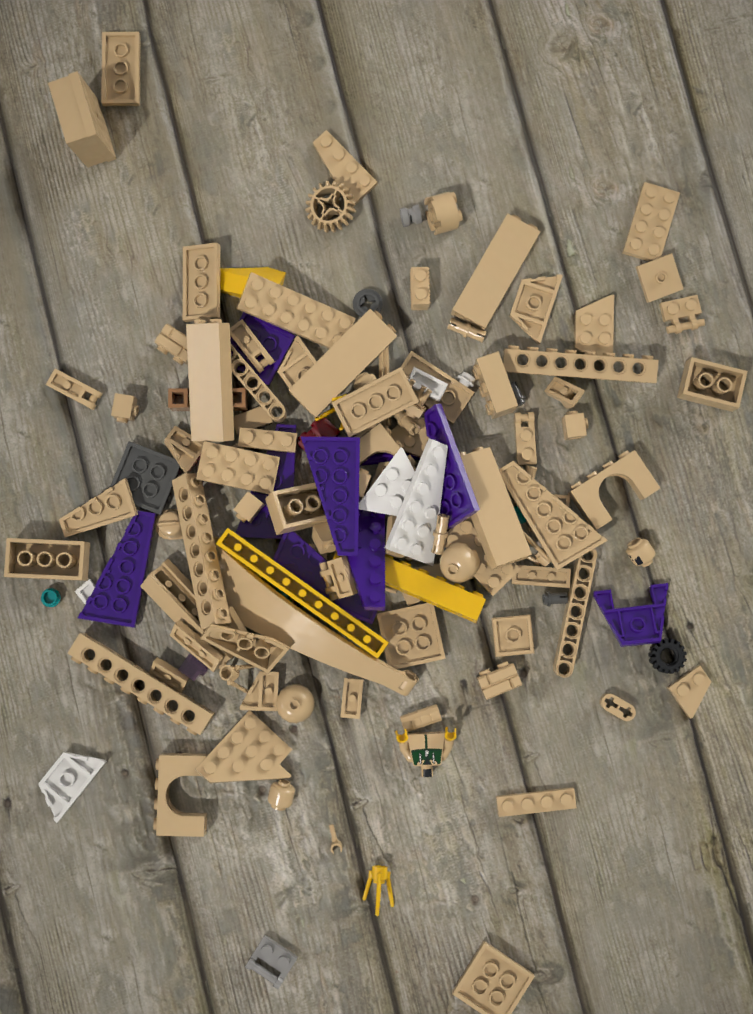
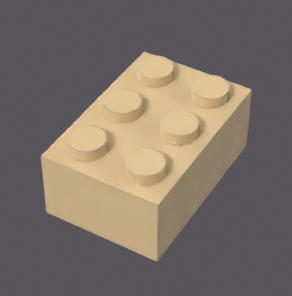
(712, 384)
(494, 385)
(295, 508)

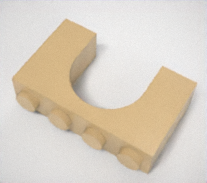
(379, 441)
(629, 468)
(169, 819)

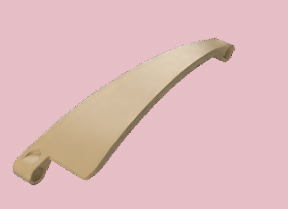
(276, 617)

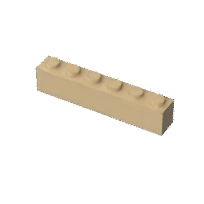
(176, 603)

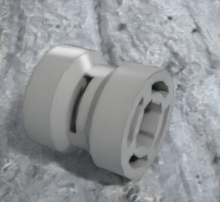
(410, 215)

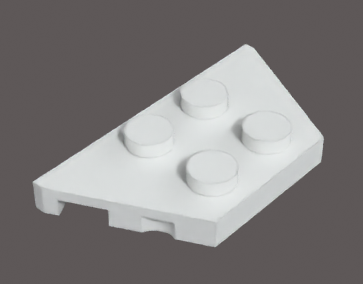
(390, 487)
(68, 780)

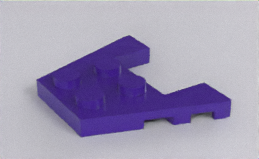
(635, 624)

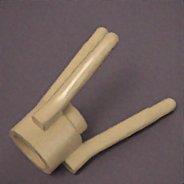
(541, 555)
(231, 673)

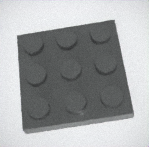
(148, 476)

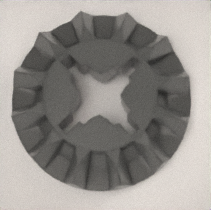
(371, 296)

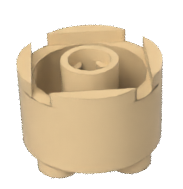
(442, 212)

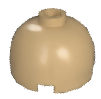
(459, 562)
(295, 703)

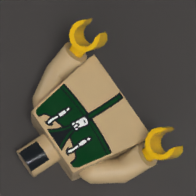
(426, 748)

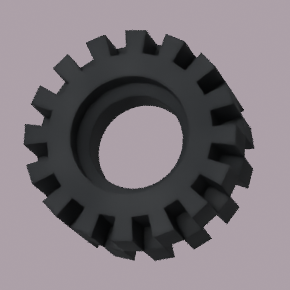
(679, 656)

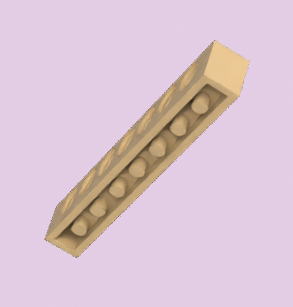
(648, 371)
(201, 551)
(79, 655)

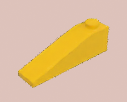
(234, 279)

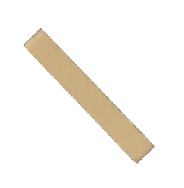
(260, 389)
(568, 619)

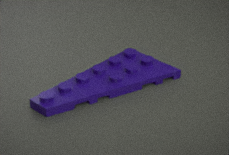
(336, 476)

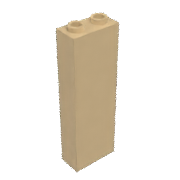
(495, 272)
(343, 363)
(210, 381)
(496, 520)

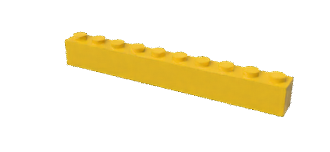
(302, 593)

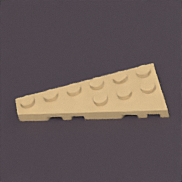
(553, 523)

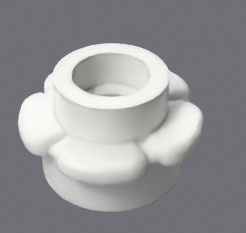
(466, 379)

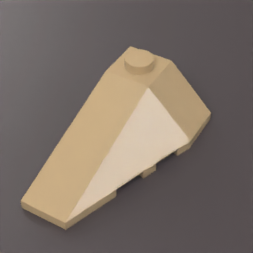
(250, 647)

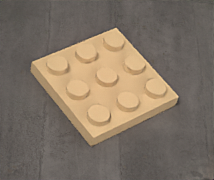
(411, 636)
(492, 982)

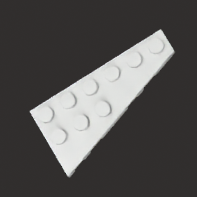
(418, 513)

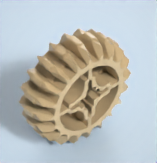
(333, 199)

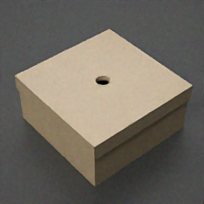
(82, 120)

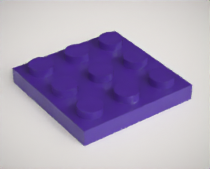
(273, 339)

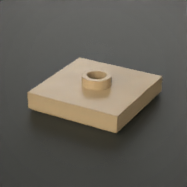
(659, 277)
(512, 635)

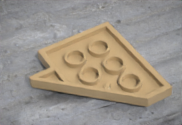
(246, 754)

